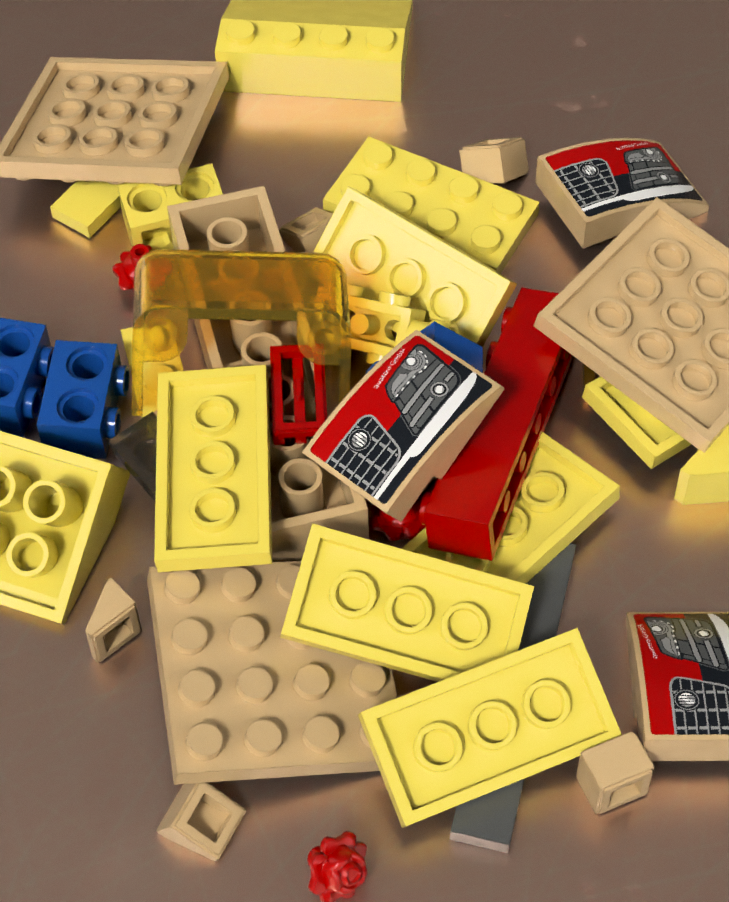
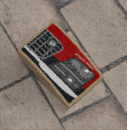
(609, 182)
(403, 423)
(680, 683)

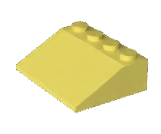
(316, 47)
(52, 523)

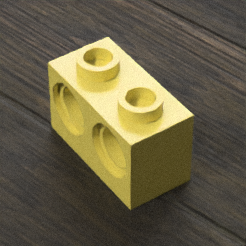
(146, 205)

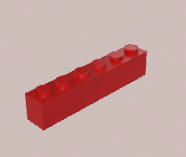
(482, 485)

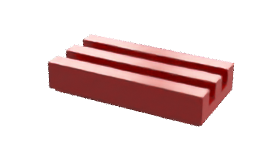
(300, 428)

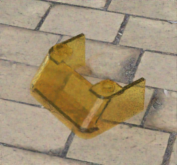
(240, 286)

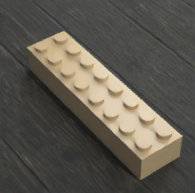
(299, 486)

